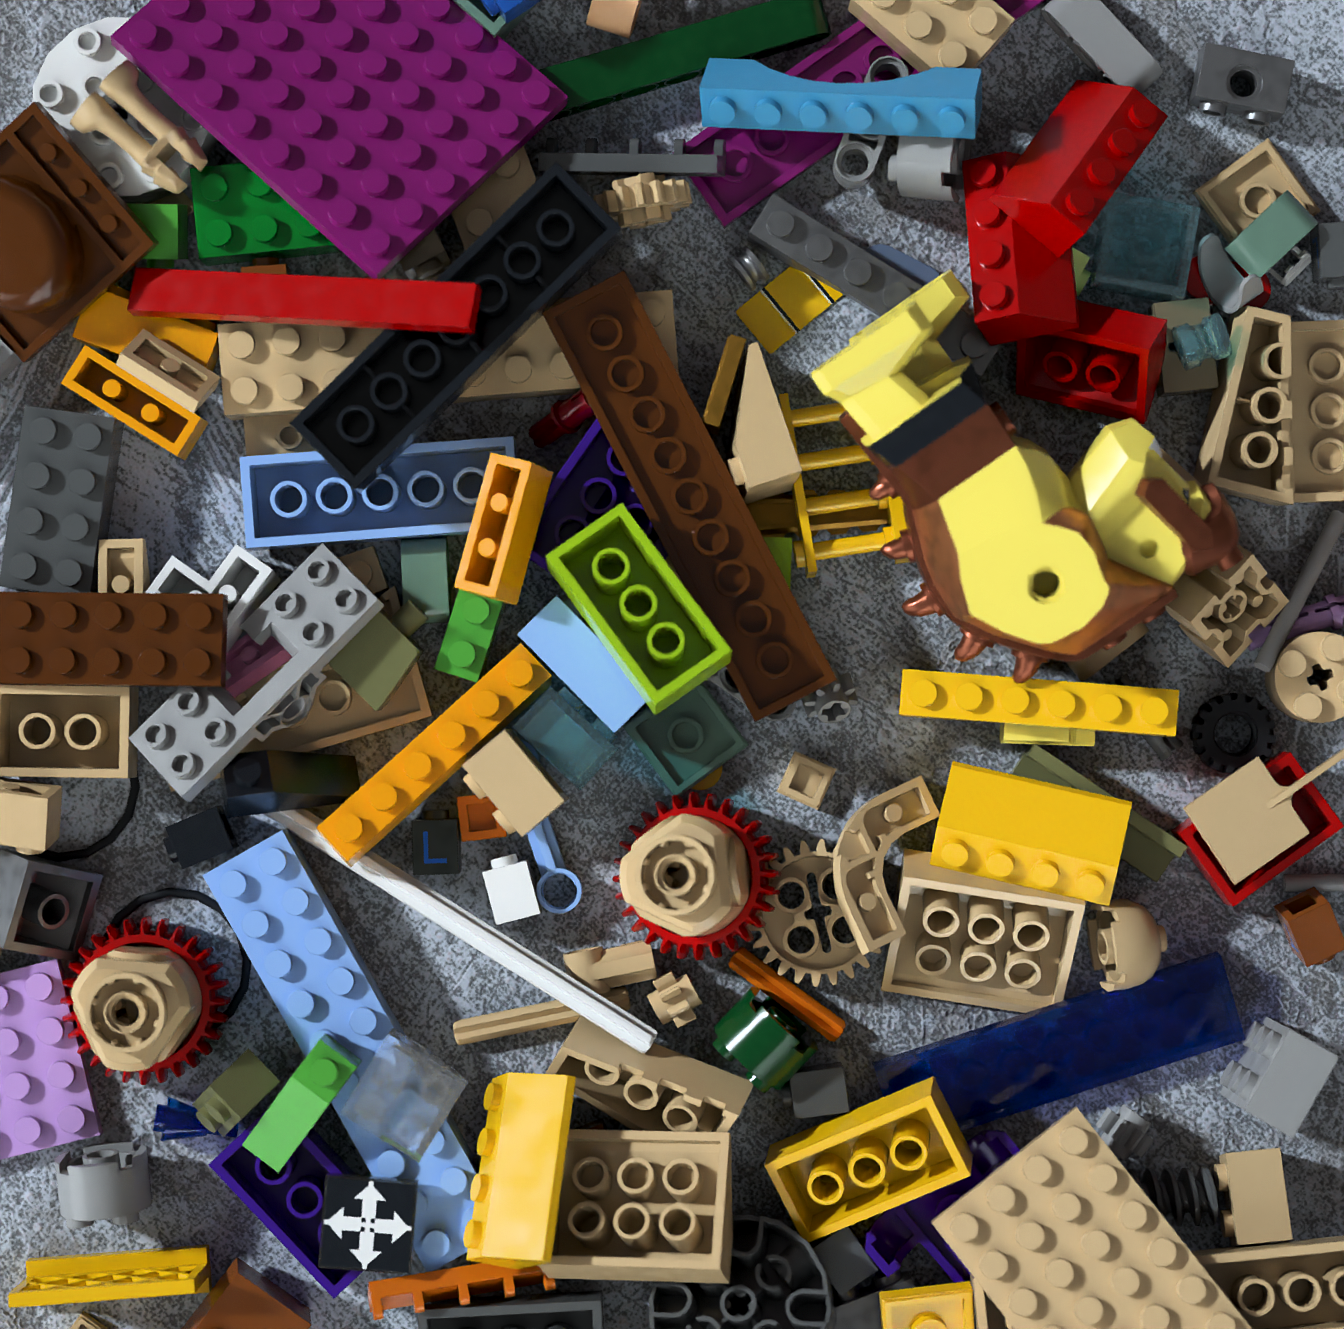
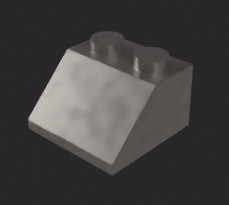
(45, 905)

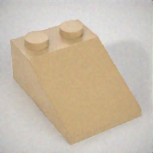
(759, 442)

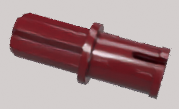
(564, 418)

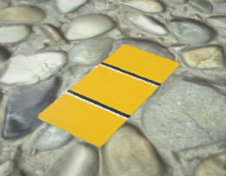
(785, 307)

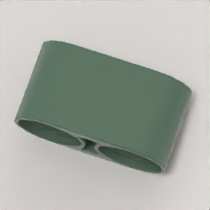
(1271, 235)
(427, 576)

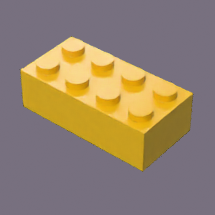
(869, 1160)

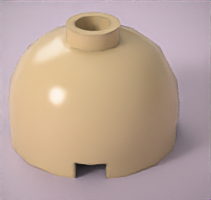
(1125, 943)

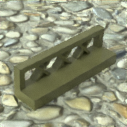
(1145, 844)

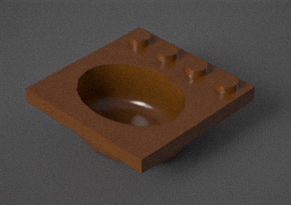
(59, 232)

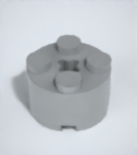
(929, 167)
(103, 1184)

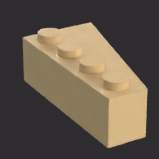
(1248, 417)
(650, 1088)

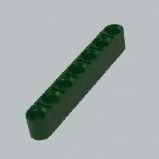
(685, 52)

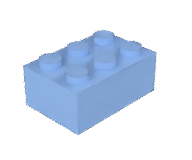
(582, 662)

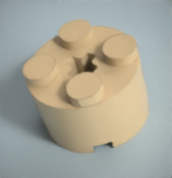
(1288, 681)

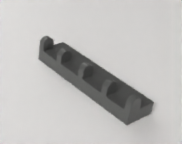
(635, 162)

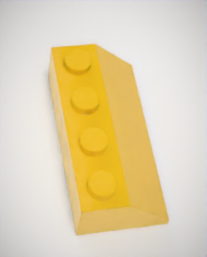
(1030, 833)
(519, 1169)

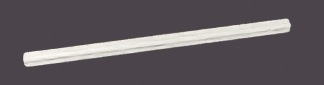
(479, 935)

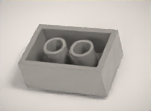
(1277, 1075)

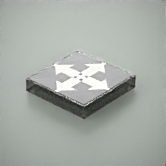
(368, 1223)

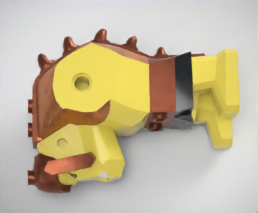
(991, 516)

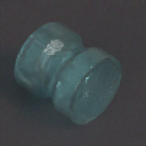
(1202, 341)

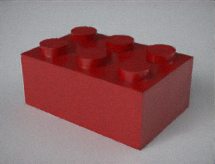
(1308, 805)

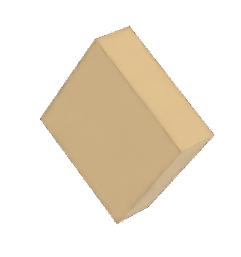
(806, 780)

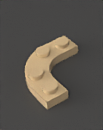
(861, 859)

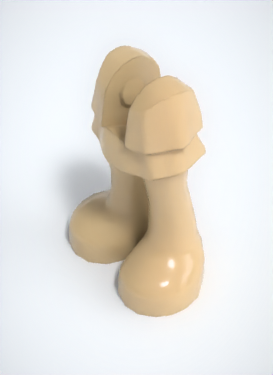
(99, 115)

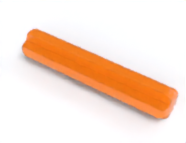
(787, 994)

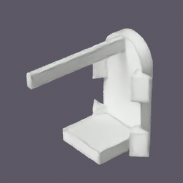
(1293, 272)

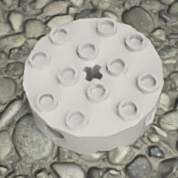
(75, 72)

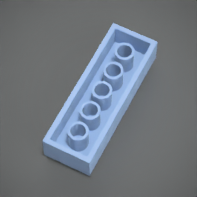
(421, 494)

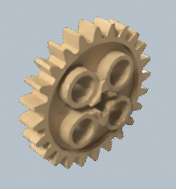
(785, 920)

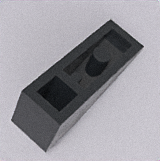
(286, 781)

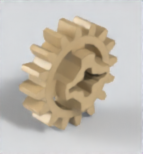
(644, 200)

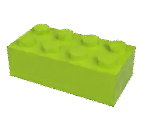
(638, 608)

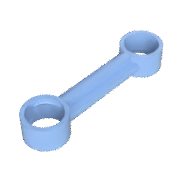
(549, 858)

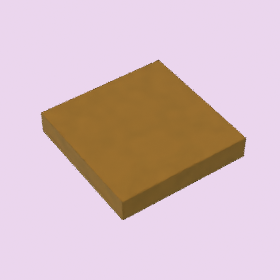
(723, 383)

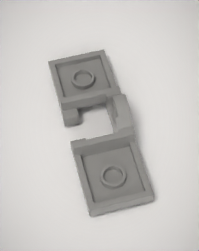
(207, 727)

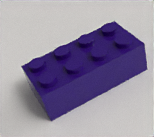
(288, 1200)

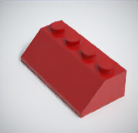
(1077, 161)
(1015, 279)

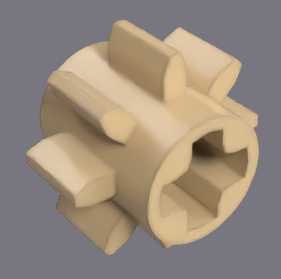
(674, 999)

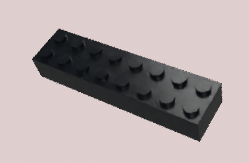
(415, 375)

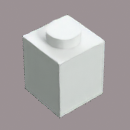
(511, 889)

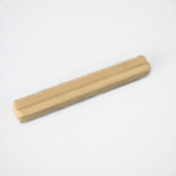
(526, 1019)

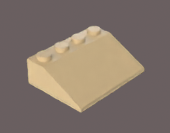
(979, 939)
(644, 1207)

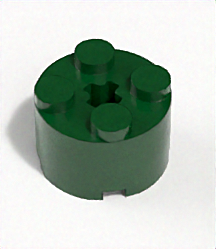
(763, 1040)

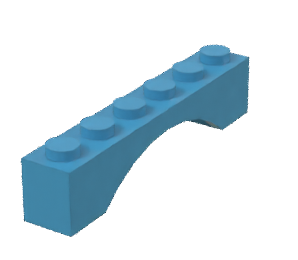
(923, 104)

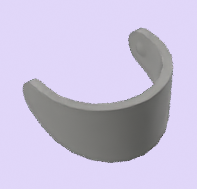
(1221, 278)

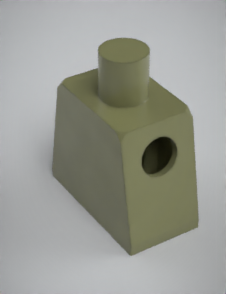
(381, 654)

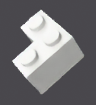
(239, 576)

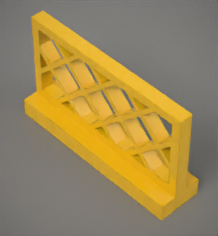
(114, 1276)

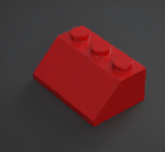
(1100, 367)

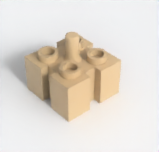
(1226, 606)

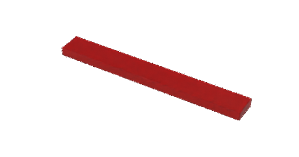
(305, 300)

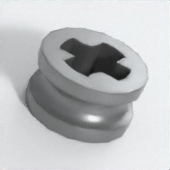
(748, 268)

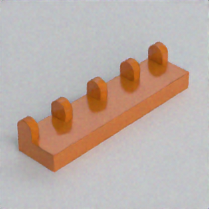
(449, 1284)

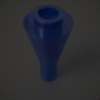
(179, 1121)

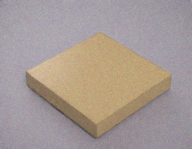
(1249, 188)

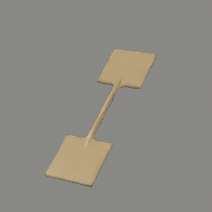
(1251, 817)

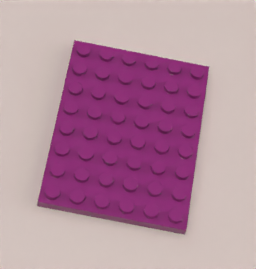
(349, 107)

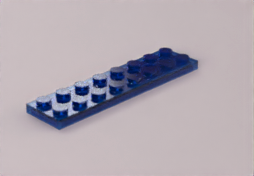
(1074, 1044)

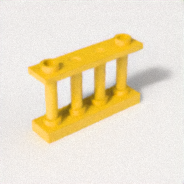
(804, 550)

